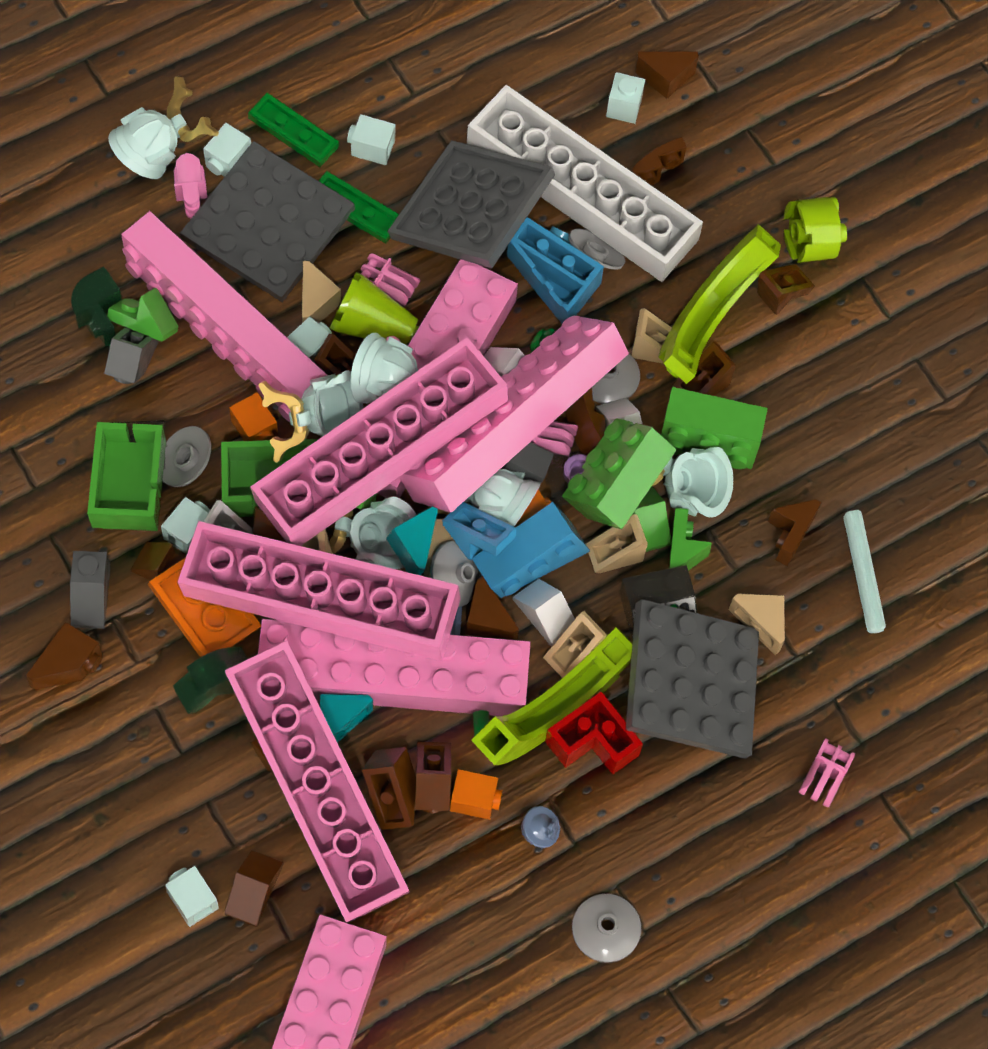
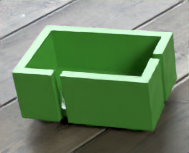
(713, 421)
(244, 465)
(619, 473)
(126, 477)

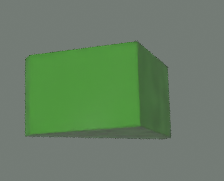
(654, 520)

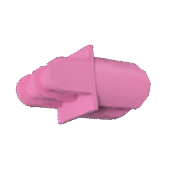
(189, 183)
(390, 279)
(557, 438)
(828, 769)

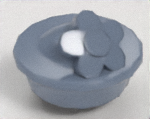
(540, 827)

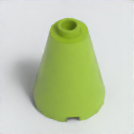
(370, 310)

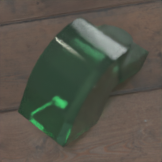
(91, 303)
(208, 678)

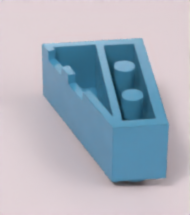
(539, 548)

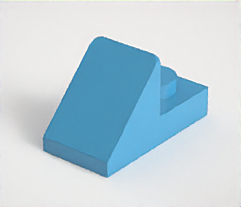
(478, 531)

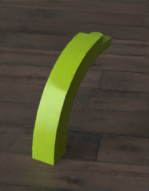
(714, 299)
(523, 730)

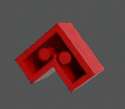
(594, 727)

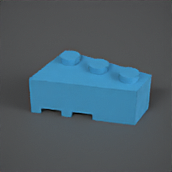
(554, 269)

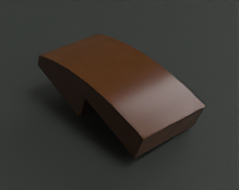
(665, 156)
(590, 423)

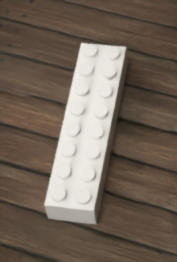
(590, 184)

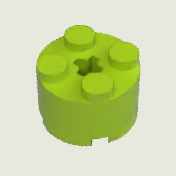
(814, 229)

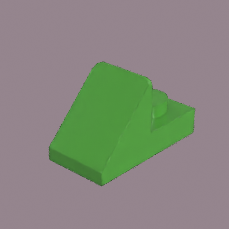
(147, 316)
(684, 549)

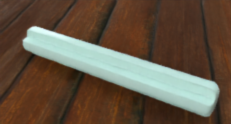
(864, 571)

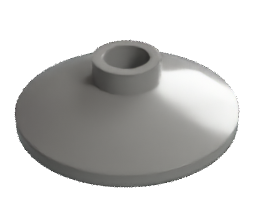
(596, 249)
(619, 384)
(186, 456)
(453, 566)
(604, 944)

